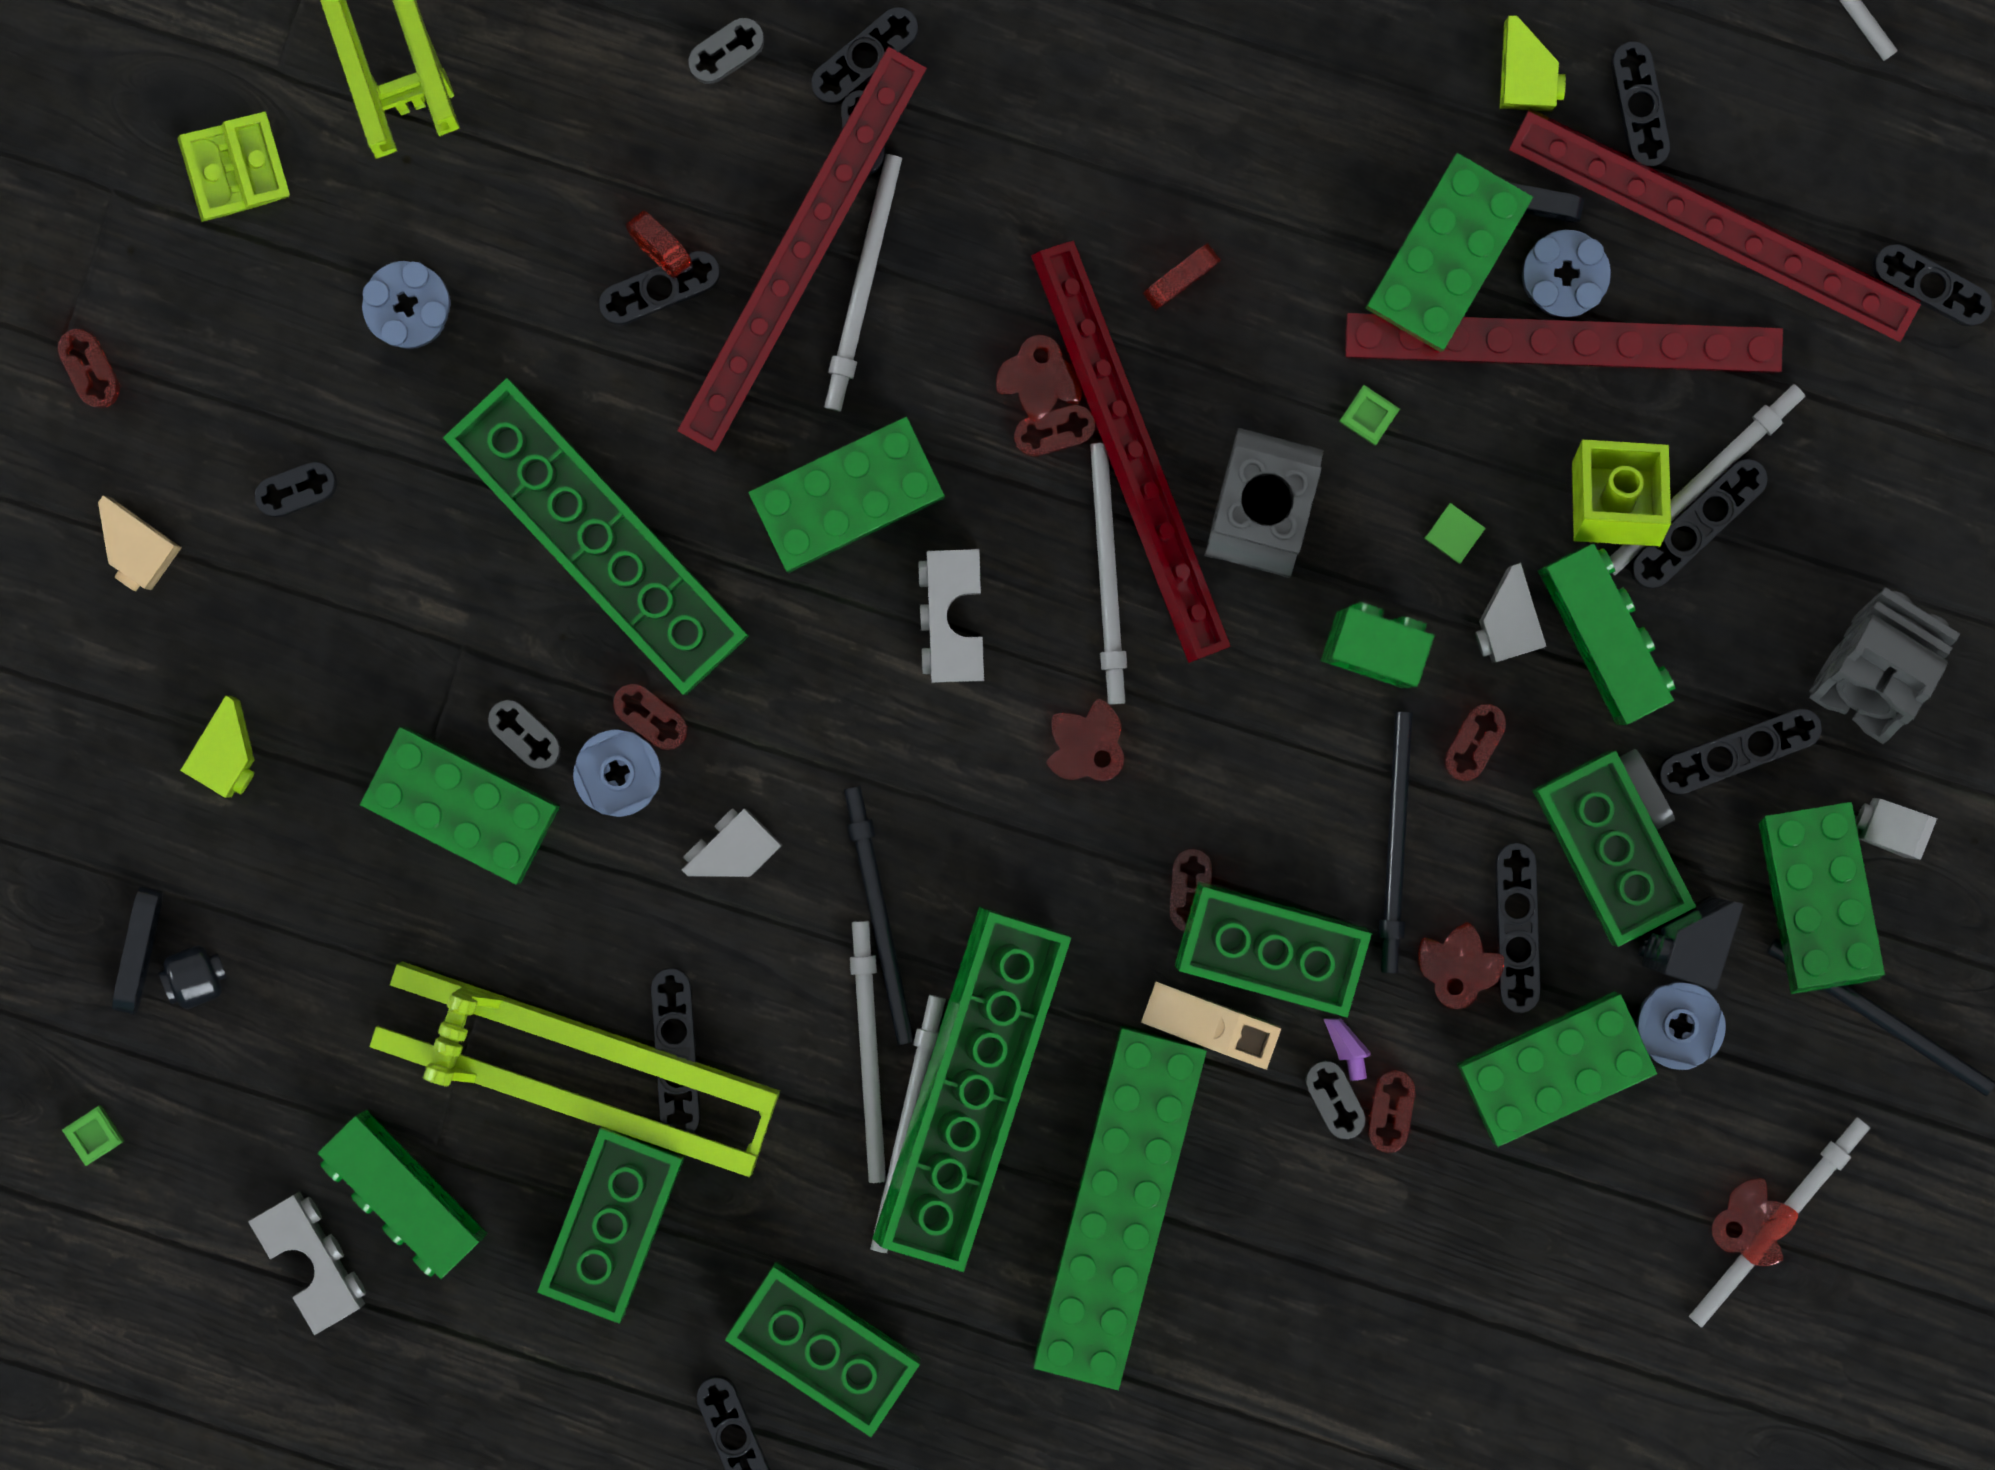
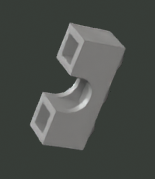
(949, 576)
(295, 1227)

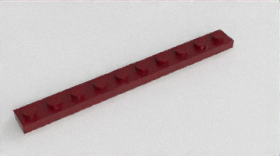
(1715, 225)
(801, 249)
(1576, 344)
(1130, 451)

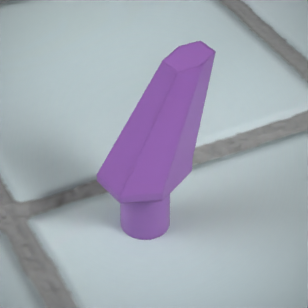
(1348, 1047)

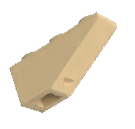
(1211, 1025)

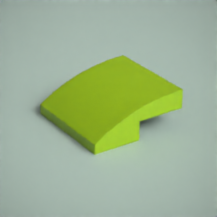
(233, 166)

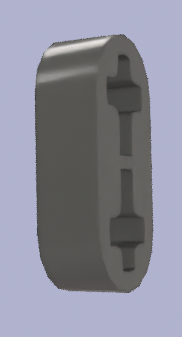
(719, 42)
(517, 742)
(1647, 789)
(1325, 1103)

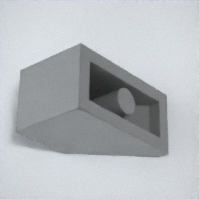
(1510, 619)
(1895, 828)

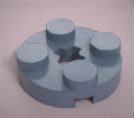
(1547, 290)
(430, 312)
(595, 762)
(1694, 1046)

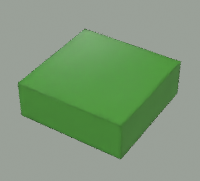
(1369, 415)
(1454, 533)
(93, 1135)

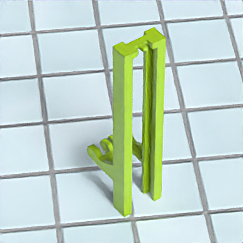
(373, 100)
(447, 1064)

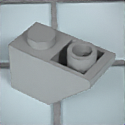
(736, 851)

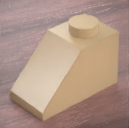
(134, 546)

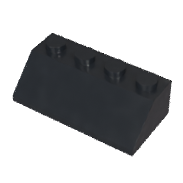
(1694, 942)

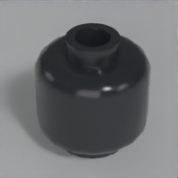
(192, 977)

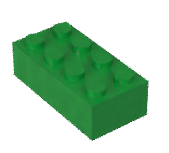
(1449, 252)
(846, 495)
(1606, 634)
(1378, 647)
(460, 805)
(1614, 848)
(1821, 898)
(1273, 949)
(1556, 1068)
(401, 1194)
(611, 1224)
(823, 1349)

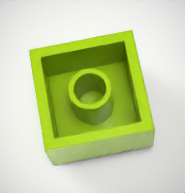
(1621, 493)

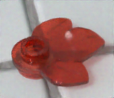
(1039, 383)
(1082, 738)
(1459, 959)
(1761, 1223)

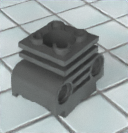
(1233, 533)
(1885, 664)

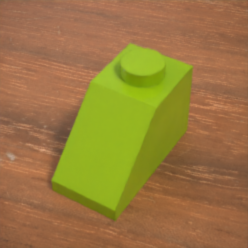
(1528, 71)
(223, 752)

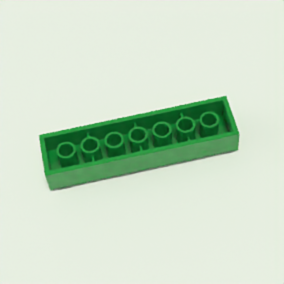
(596, 536)
(971, 1089)
(1119, 1208)

